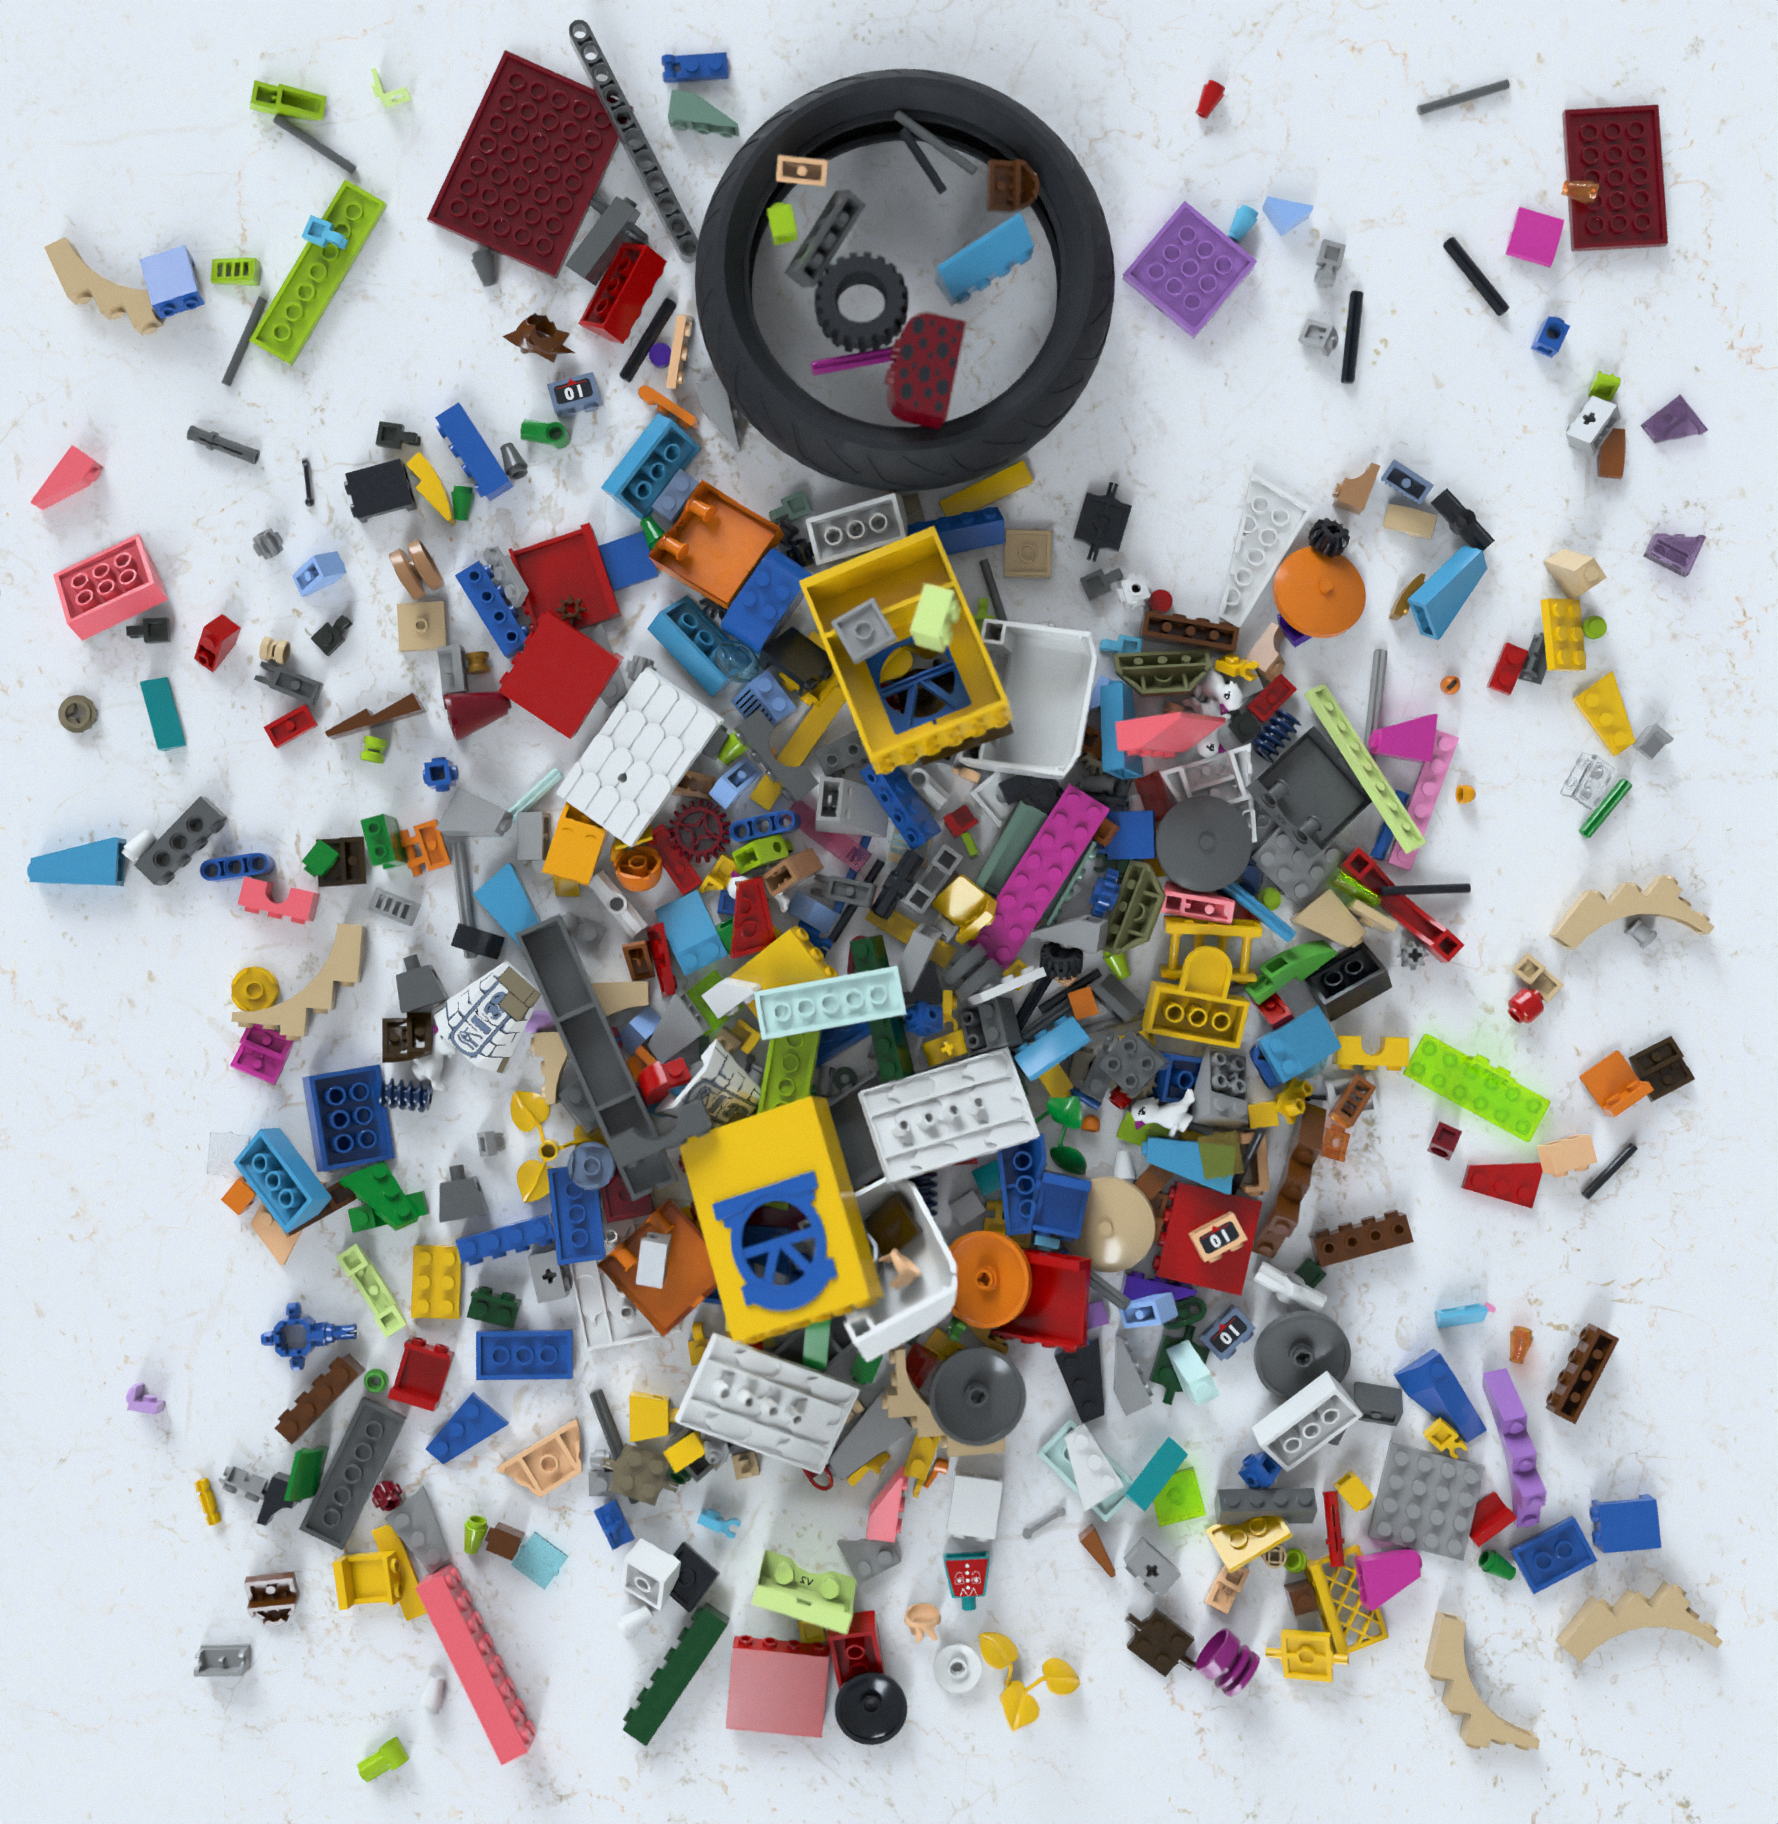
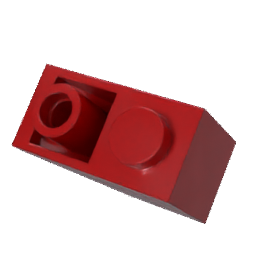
(216, 642)

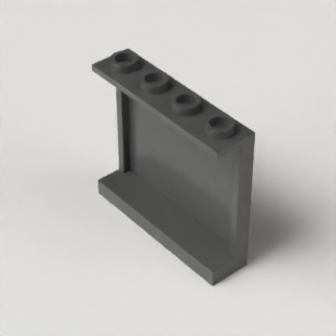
(854, 1132)

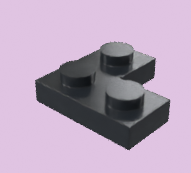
(1037, 788)

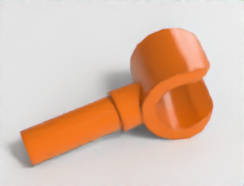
(941, 1465)

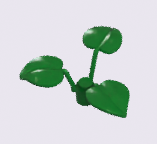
(1069, 1113)

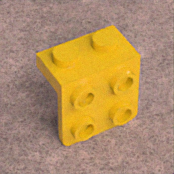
(967, 907)

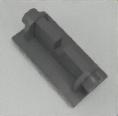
(1535, 662)

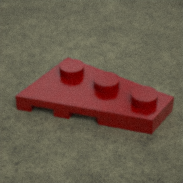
(752, 919)
(661, 959)
(1507, 1182)

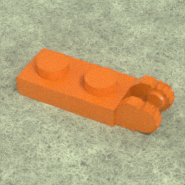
(668, 407)

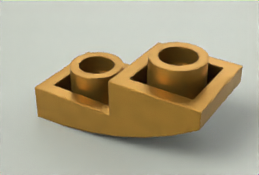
(1401, 604)
(993, 1342)

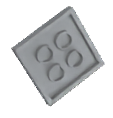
(1291, 869)

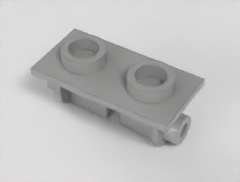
(715, 1450)
(236, 1481)

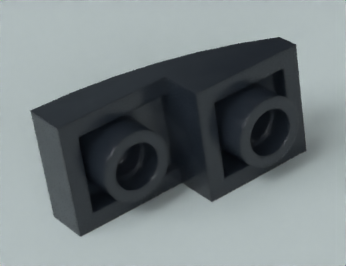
(477, 941)

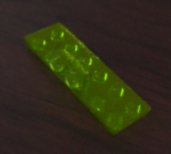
(1477, 1087)

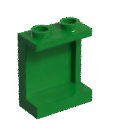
(383, 841)

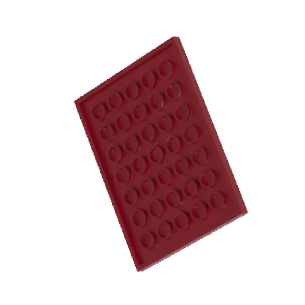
(528, 165)

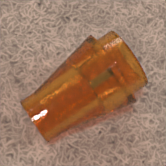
(1580, 190)
(1520, 1342)

